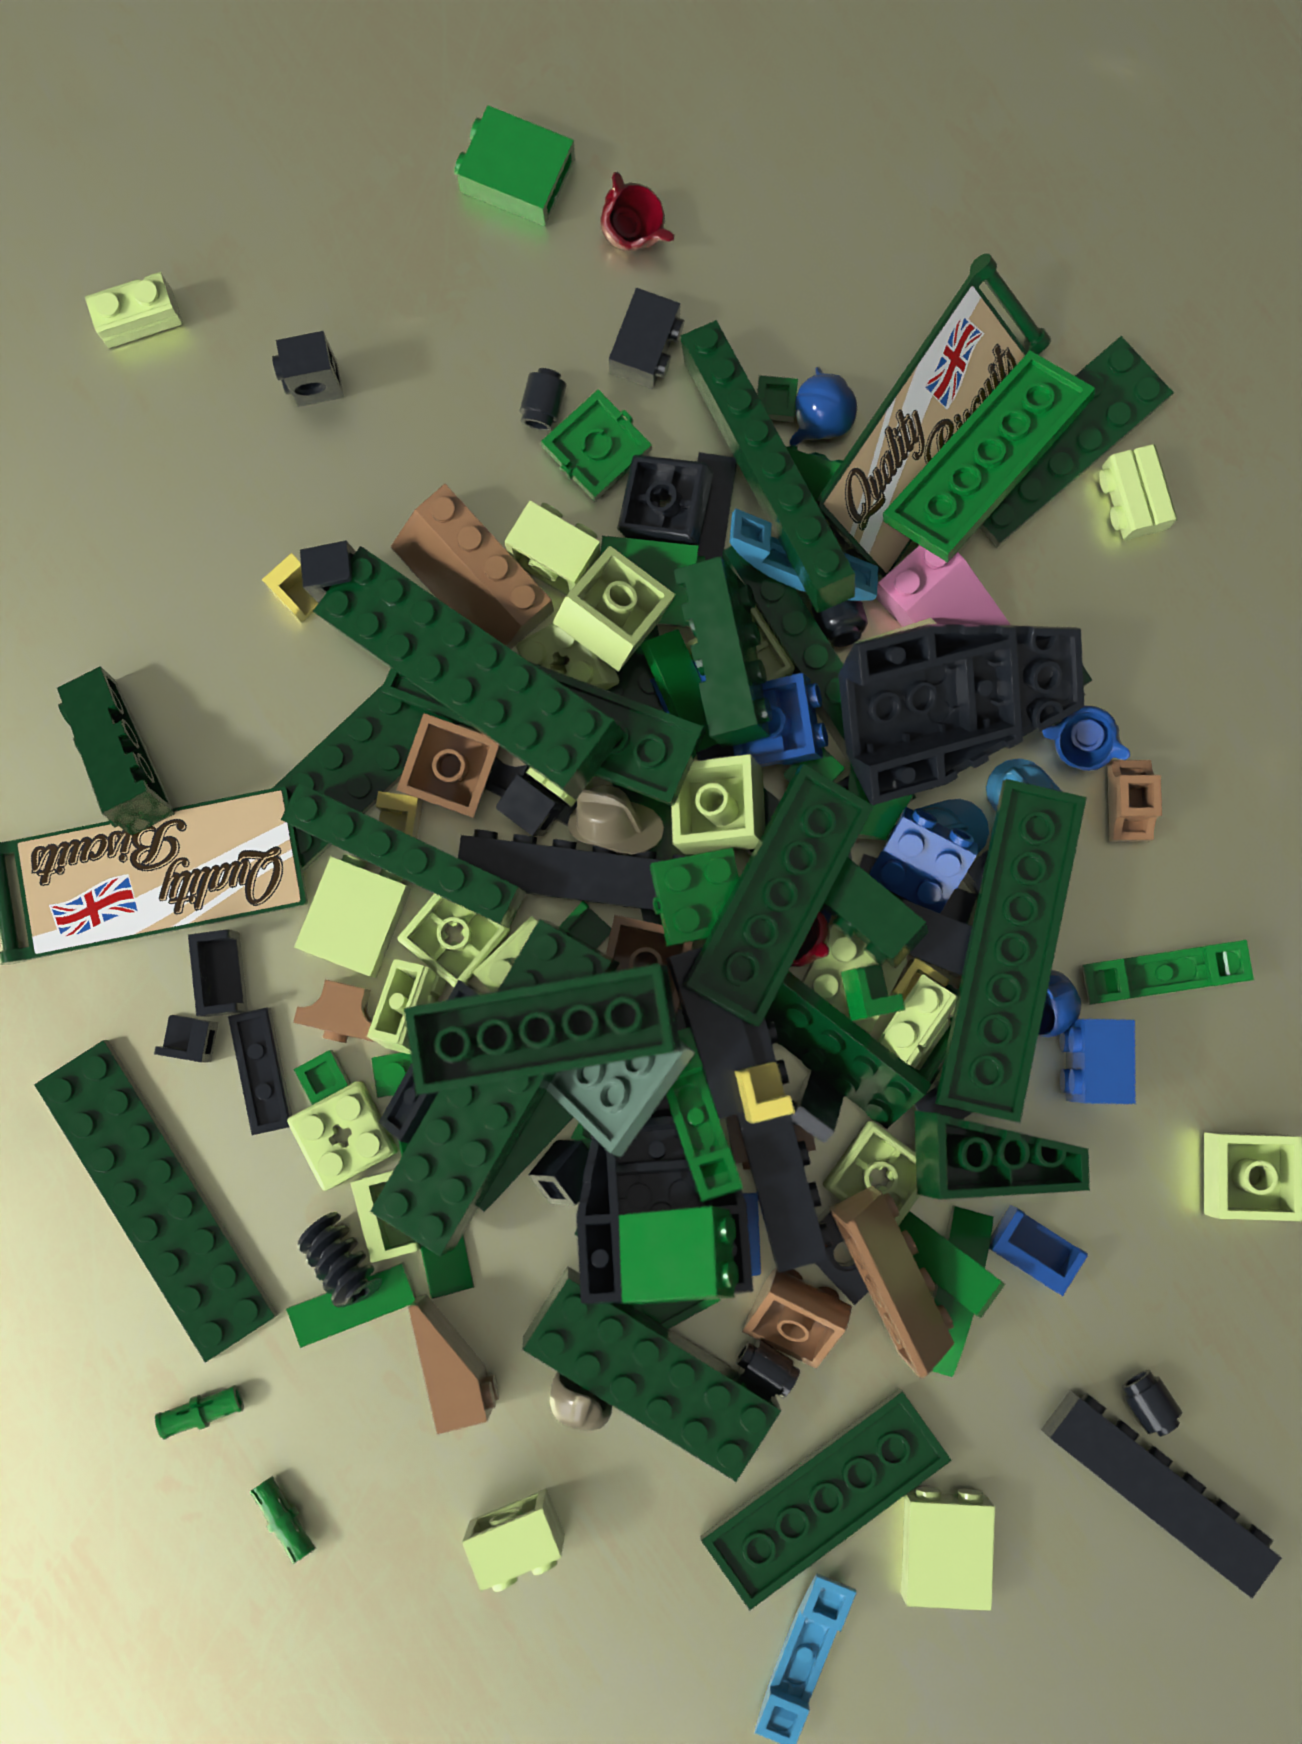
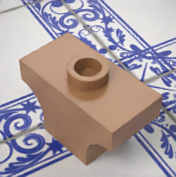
(1133, 800)
(339, 1012)

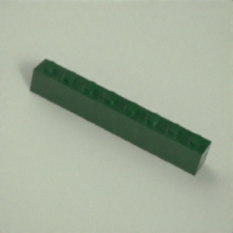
(768, 467)

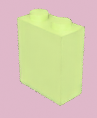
(353, 915)
(948, 1549)

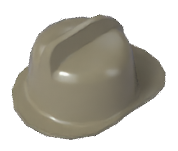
(614, 822)

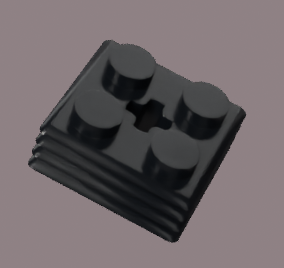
(652, 481)

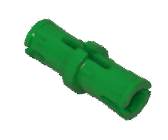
(199, 1412)
(282, 1520)

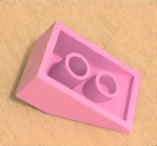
(931, 588)

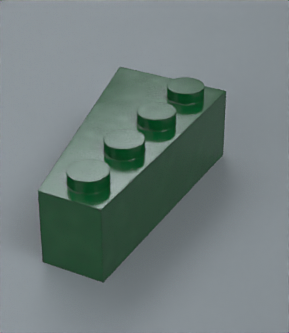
(726, 652)
(113, 752)
(984, 1161)

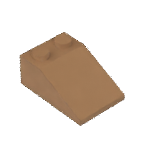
(452, 1371)

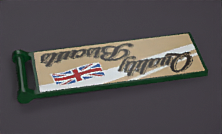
(931, 400)
(180, 874)

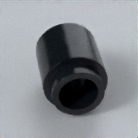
(542, 399)
(767, 1369)
(1152, 1403)

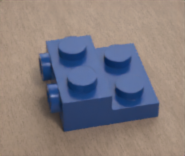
(794, 727)
(924, 859)

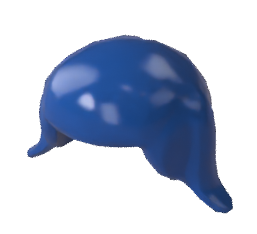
(824, 408)
(1087, 739)
(1060, 1007)

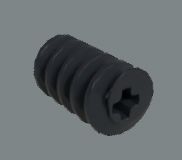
(335, 1263)

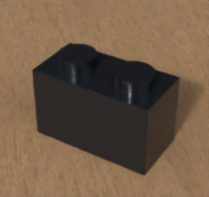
(645, 338)

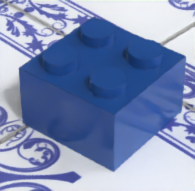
(1099, 1061)

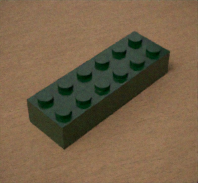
(542, 1029)
(652, 1376)

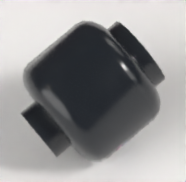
(842, 623)

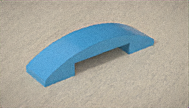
(754, 542)
(802, 1659)

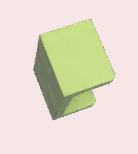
(381, 1238)

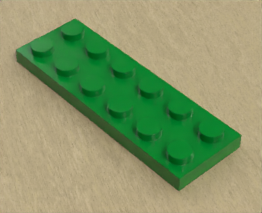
(988, 456)

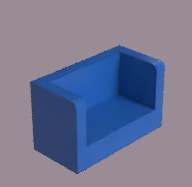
(1036, 1250)

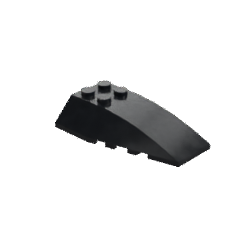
(950, 697)
(645, 1179)

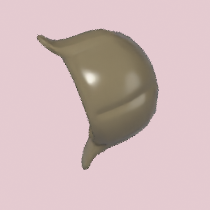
(577, 1406)

